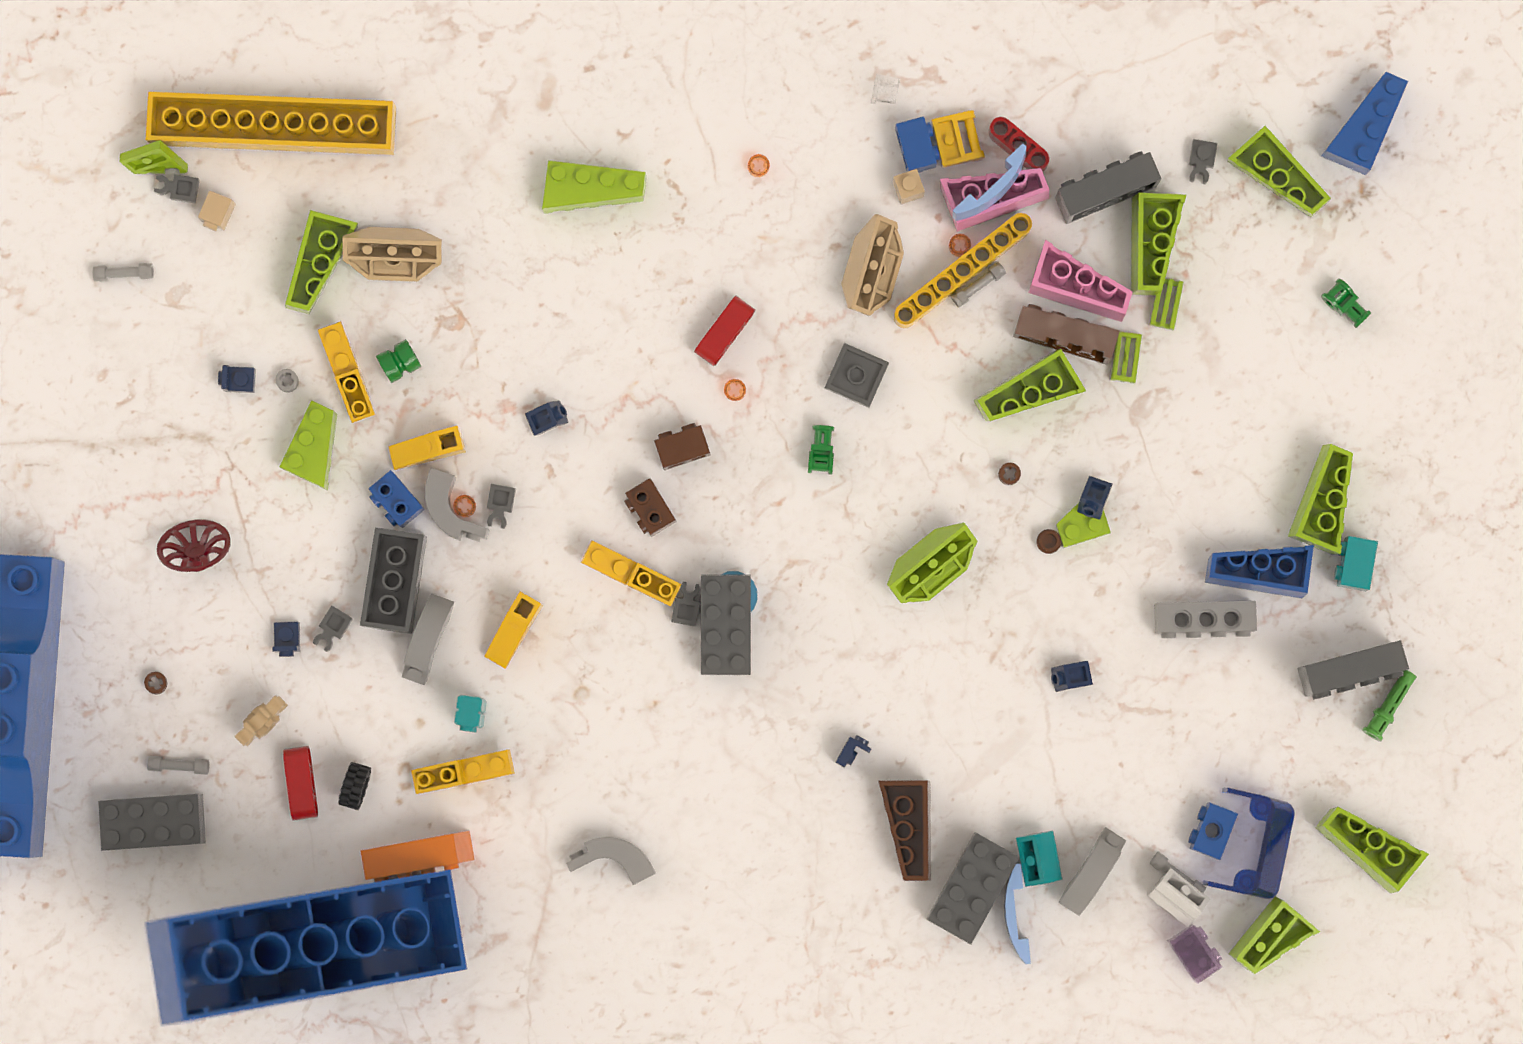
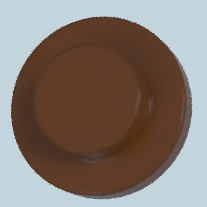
(1048, 541)

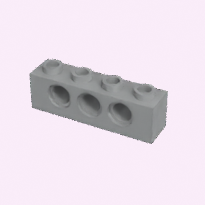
(1243, 610)

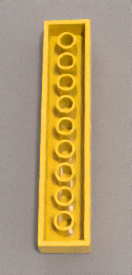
(271, 123)

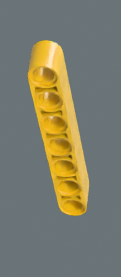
(968, 259)

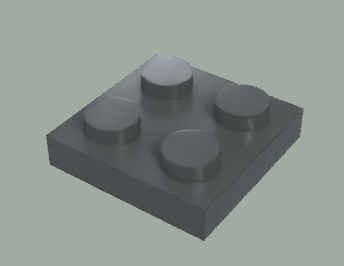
(856, 375)

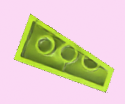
(583, 186)
(1152, 239)
(317, 259)
(1038, 384)

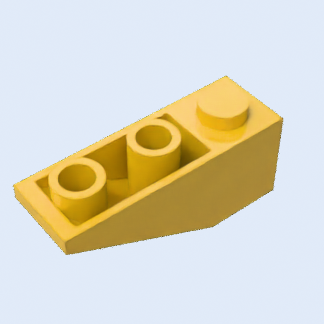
(427, 448)
(513, 629)

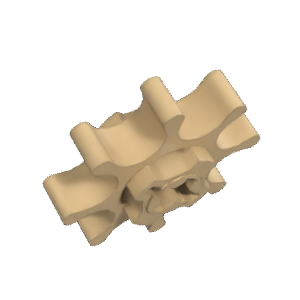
(261, 720)

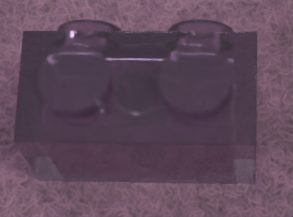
(1195, 953)

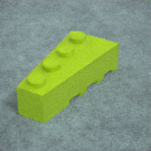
(1275, 168)
(1324, 501)
(1372, 849)

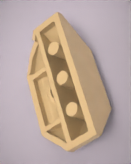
(392, 253)
(873, 266)

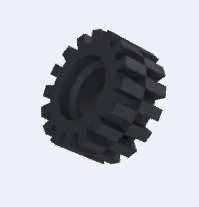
(354, 786)

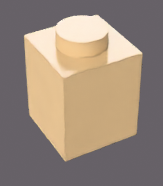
(908, 186)
(216, 211)

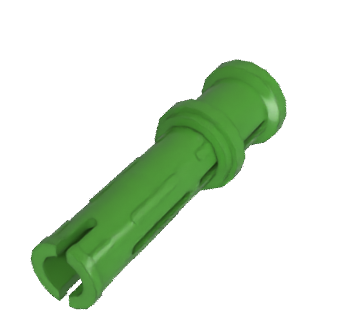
(1384, 715)

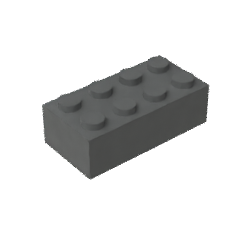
(1107, 187)
(393, 580)
(725, 624)
(1358, 667)
(151, 822)
(972, 888)

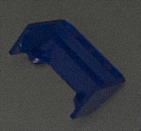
(1279, 821)

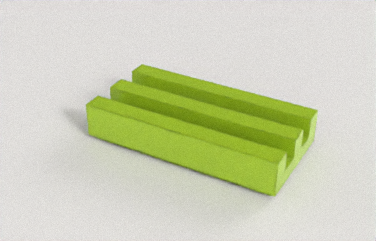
(1162, 324)
(1123, 378)

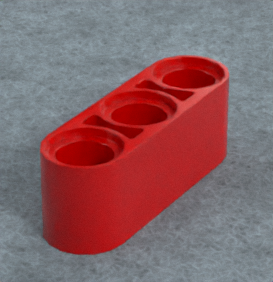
(1014, 133)
(724, 330)
(300, 783)

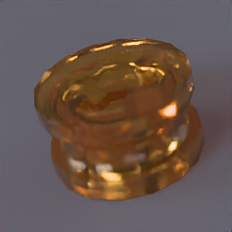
(766, 165)
(967, 245)
(727, 388)
(470, 500)

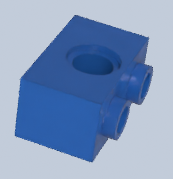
(1223, 819)

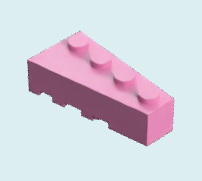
(1026, 190)
(1078, 285)

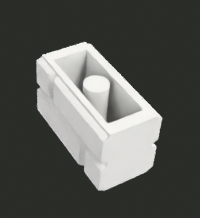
(1179, 897)

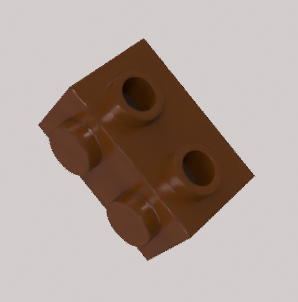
(682, 446)
(650, 508)

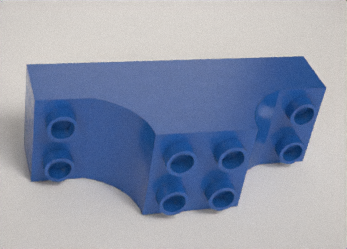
(28, 667)
(304, 947)

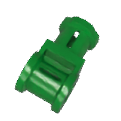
(1345, 302)
(821, 452)

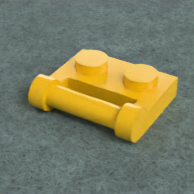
(950, 142)

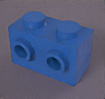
(916, 144)
(396, 499)

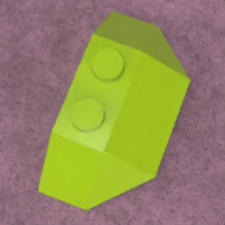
(932, 563)

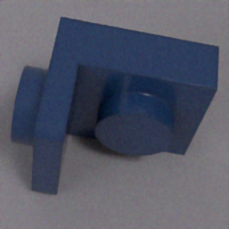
(237, 379)
(546, 417)
(1094, 497)
(286, 638)
(1071, 676)
(848, 754)

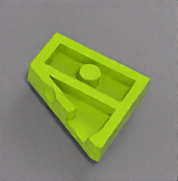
(152, 159)
(1078, 528)

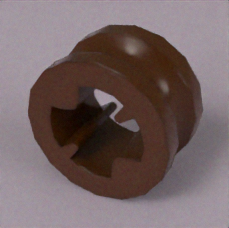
(1017, 474)
(159, 676)

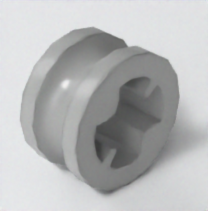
(280, 384)

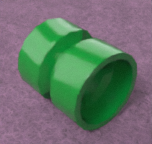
(398, 361)

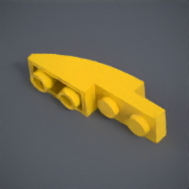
(346, 372)
(630, 573)
(462, 771)

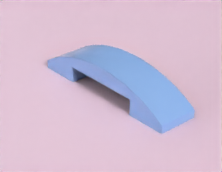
(971, 206)
(1020, 945)

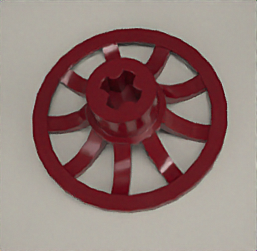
(194, 553)

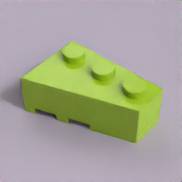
(312, 446)
(1271, 936)

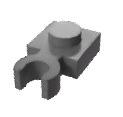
(1202, 157)
(181, 188)
(500, 501)
(686, 609)
(334, 624)

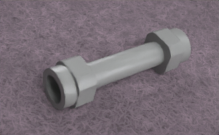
(102, 273)
(961, 296)
(157, 763)
(1160, 862)

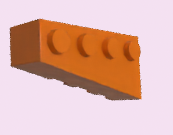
(417, 855)

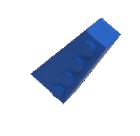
(1365, 130)
(1264, 570)

